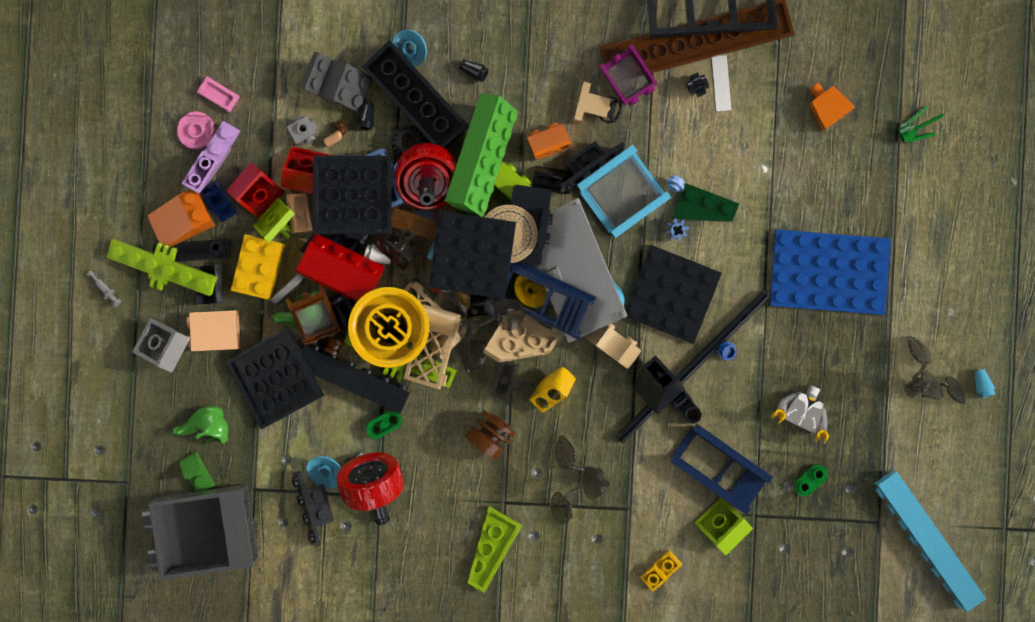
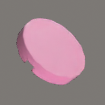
(196, 130)

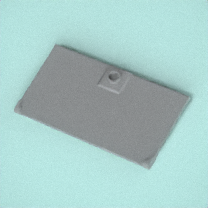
(579, 262)

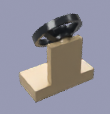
(596, 105)

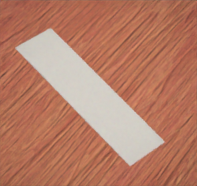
(721, 83)

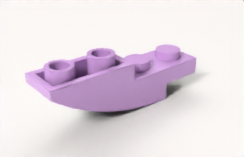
(212, 158)

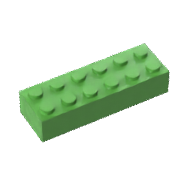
(481, 155)

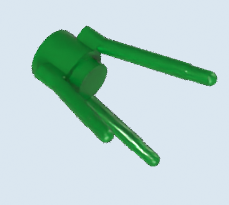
(908, 132)

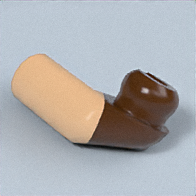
(336, 136)

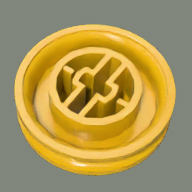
(365, 319)

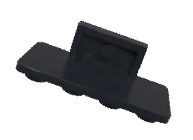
(536, 203)

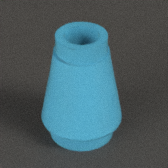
(984, 385)

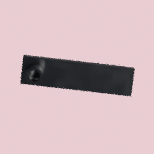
(201, 250)

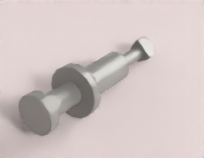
(105, 290)

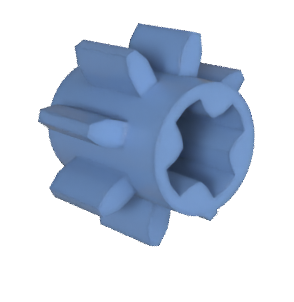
(677, 234)

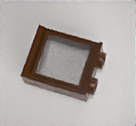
(314, 317)

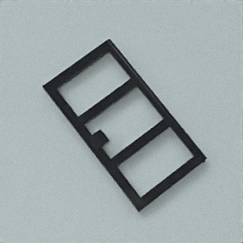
(712, 26)

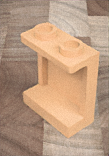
(214, 330)

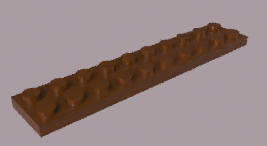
(672, 52)

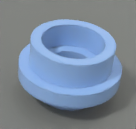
(675, 183)

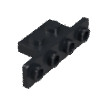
(586, 162)
(315, 507)

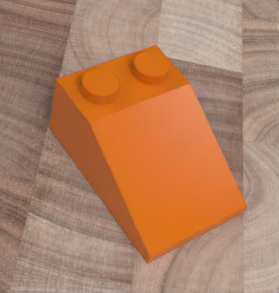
(181, 218)

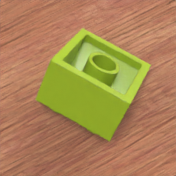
(723, 525)

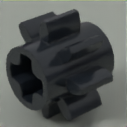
(697, 84)

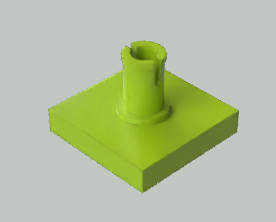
(275, 221)

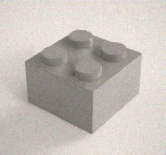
(161, 345)

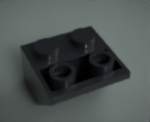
(657, 385)

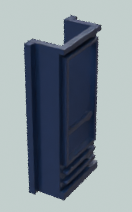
(572, 309)
(746, 487)

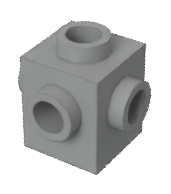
(297, 127)

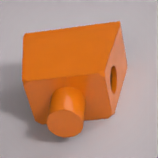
(828, 105)

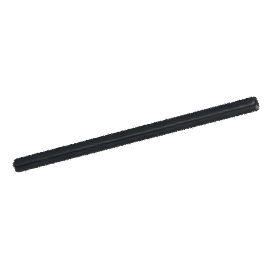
(698, 360)

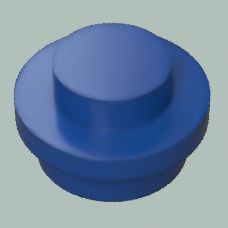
(727, 351)

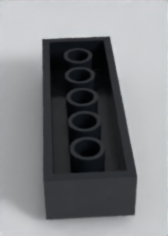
(415, 95)

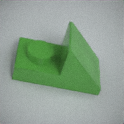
(196, 472)

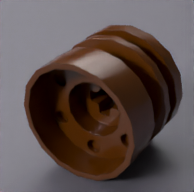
(490, 434)

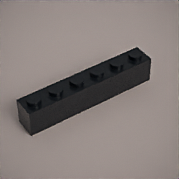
(356, 380)

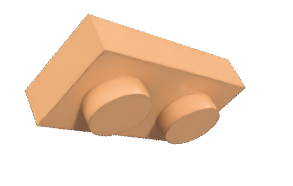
(299, 205)

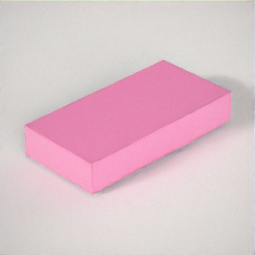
(218, 94)

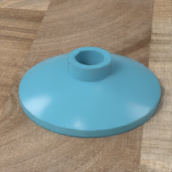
(405, 39)
(323, 471)

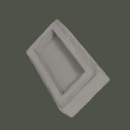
(288, 289)

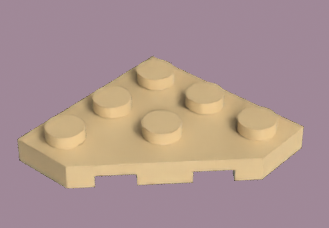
(526, 341)

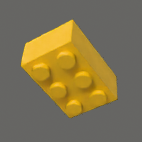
(258, 267)

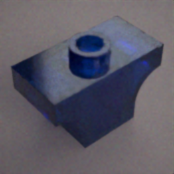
(219, 201)

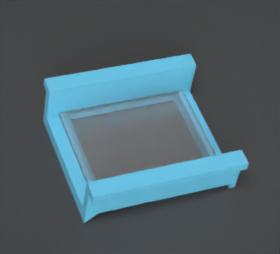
(622, 192)

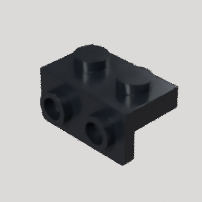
(218, 293)

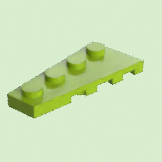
(495, 541)

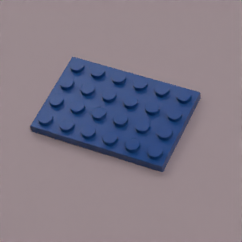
(830, 272)

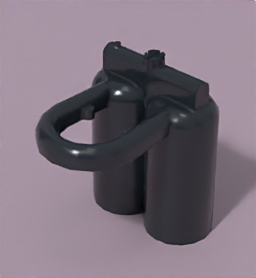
(342, 308)

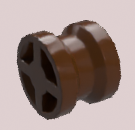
(333, 346)

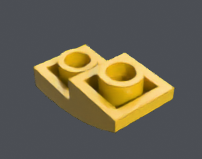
(661, 570)

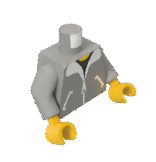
(804, 412)

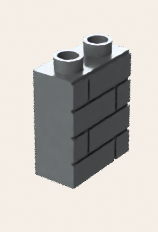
(201, 532)

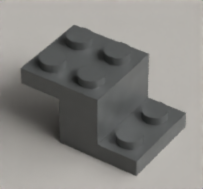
(336, 82)

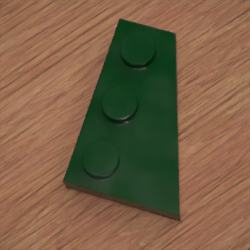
(704, 205)

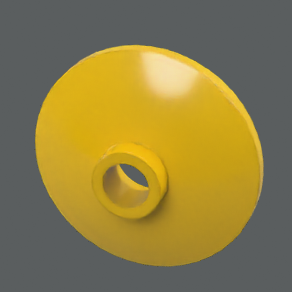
(532, 300)

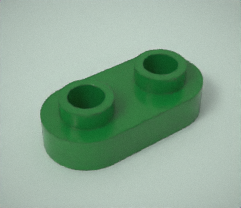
(384, 424)
(810, 479)

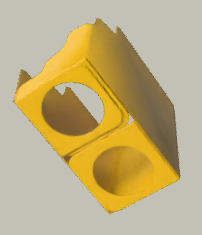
(559, 380)

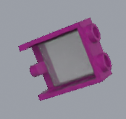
(628, 76)

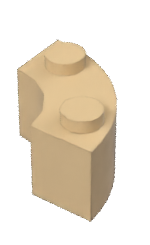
(615, 345)

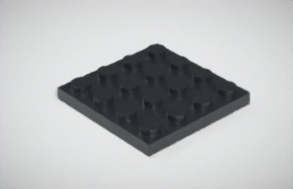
(352, 194)
(472, 254)
(672, 294)
(275, 378)

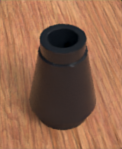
(474, 70)
(365, 119)

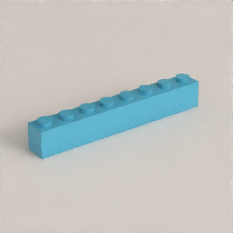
(929, 540)

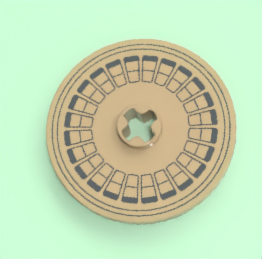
(525, 232)

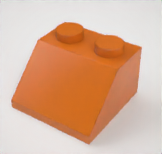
(549, 141)

